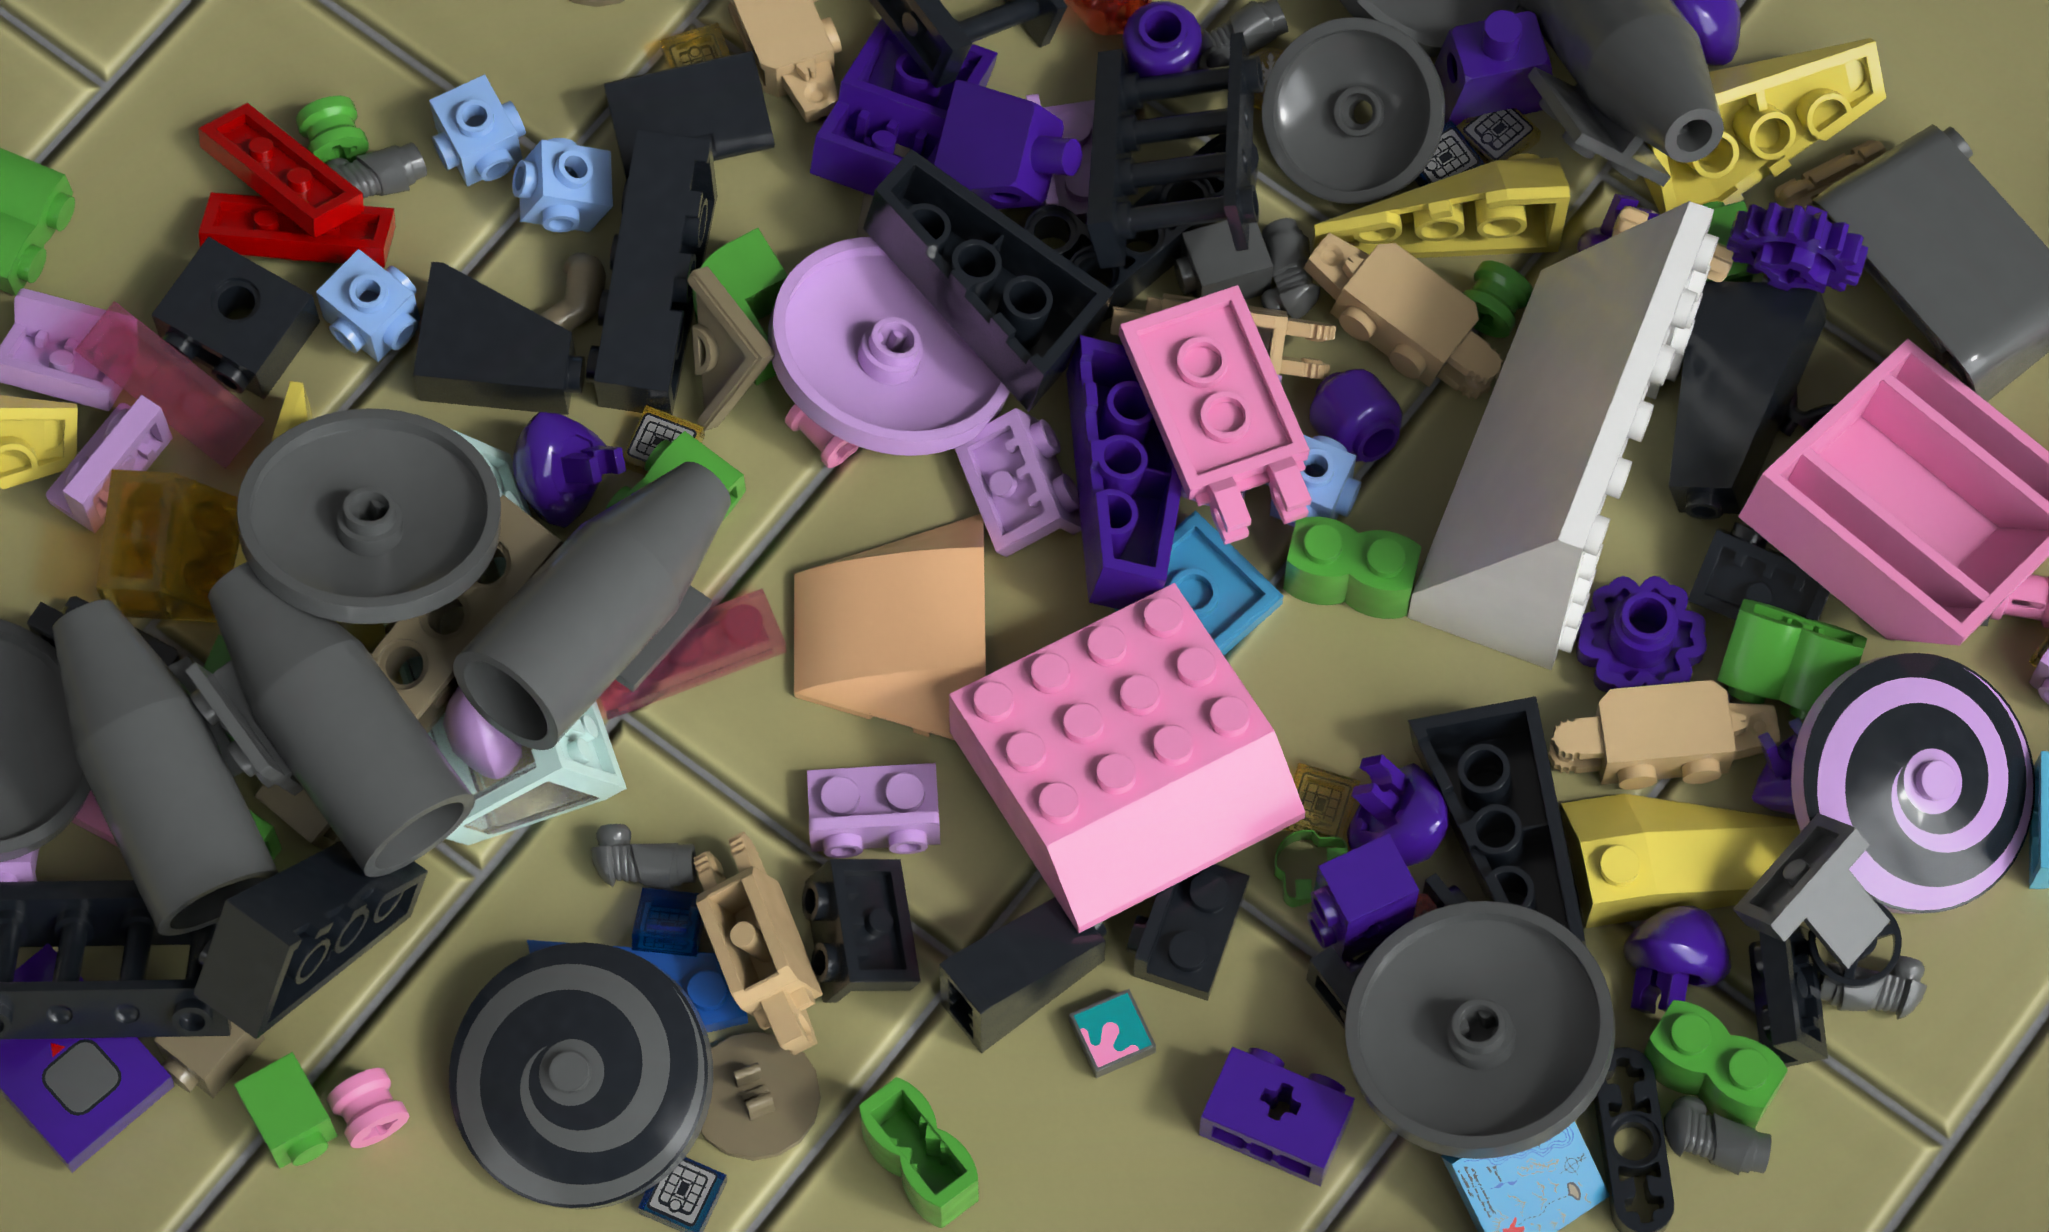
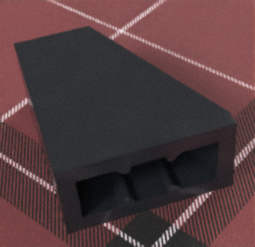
(491, 350)
(1017, 971)

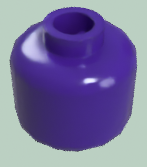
(1162, 40)
(1357, 413)

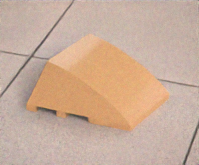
(894, 627)

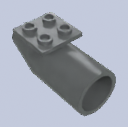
(1636, 83)
(596, 610)
(327, 720)
(157, 771)

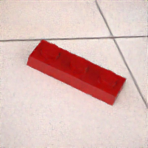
(281, 170)
(259, 229)

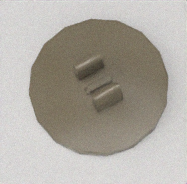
(760, 1097)

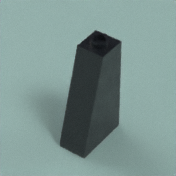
(1736, 389)

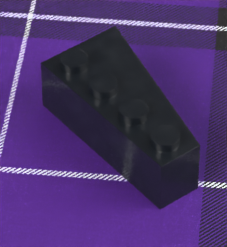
(649, 301)
(1502, 803)

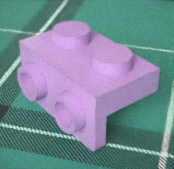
(42, 352)

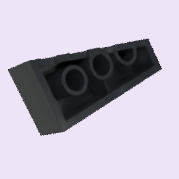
(986, 276)
(298, 934)

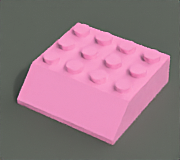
(1910, 502)
(1126, 757)

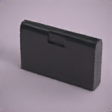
(699, 100)

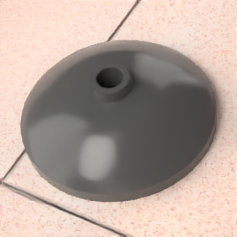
(1314, 100)

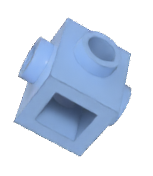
(476, 131)
(564, 185)
(369, 306)
(1328, 479)

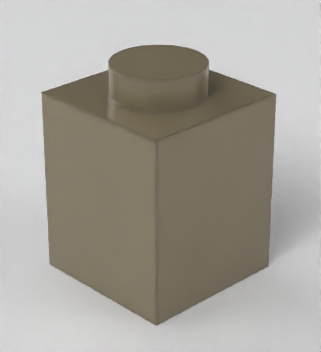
(206, 1059)

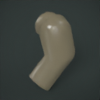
(582, 294)

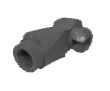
(1257, 21)
(384, 170)
(1289, 254)
(651, 864)
(1896, 993)
(1715, 1137)

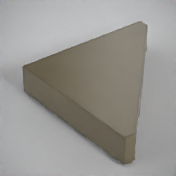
(726, 348)

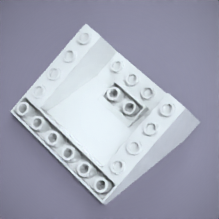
(1527, 505)

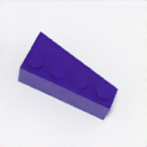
(1122, 477)

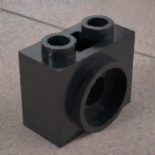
(243, 351)

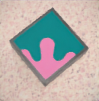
(1112, 1033)

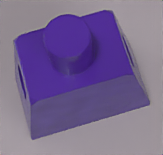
(1489, 63)
(1004, 146)

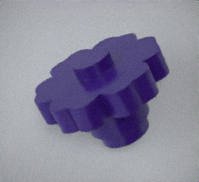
(1640, 635)

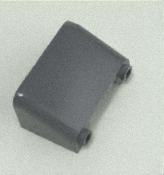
(1950, 256)

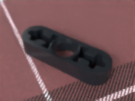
(1656, 1189)

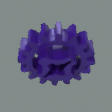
(1797, 247)

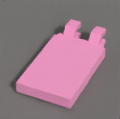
(1220, 407)

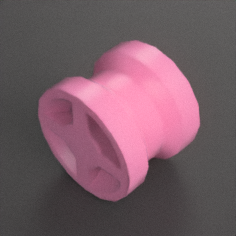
(367, 1107)

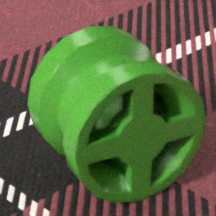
(332, 129)
(1498, 295)

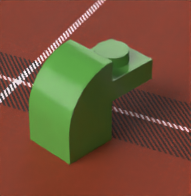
(751, 278)

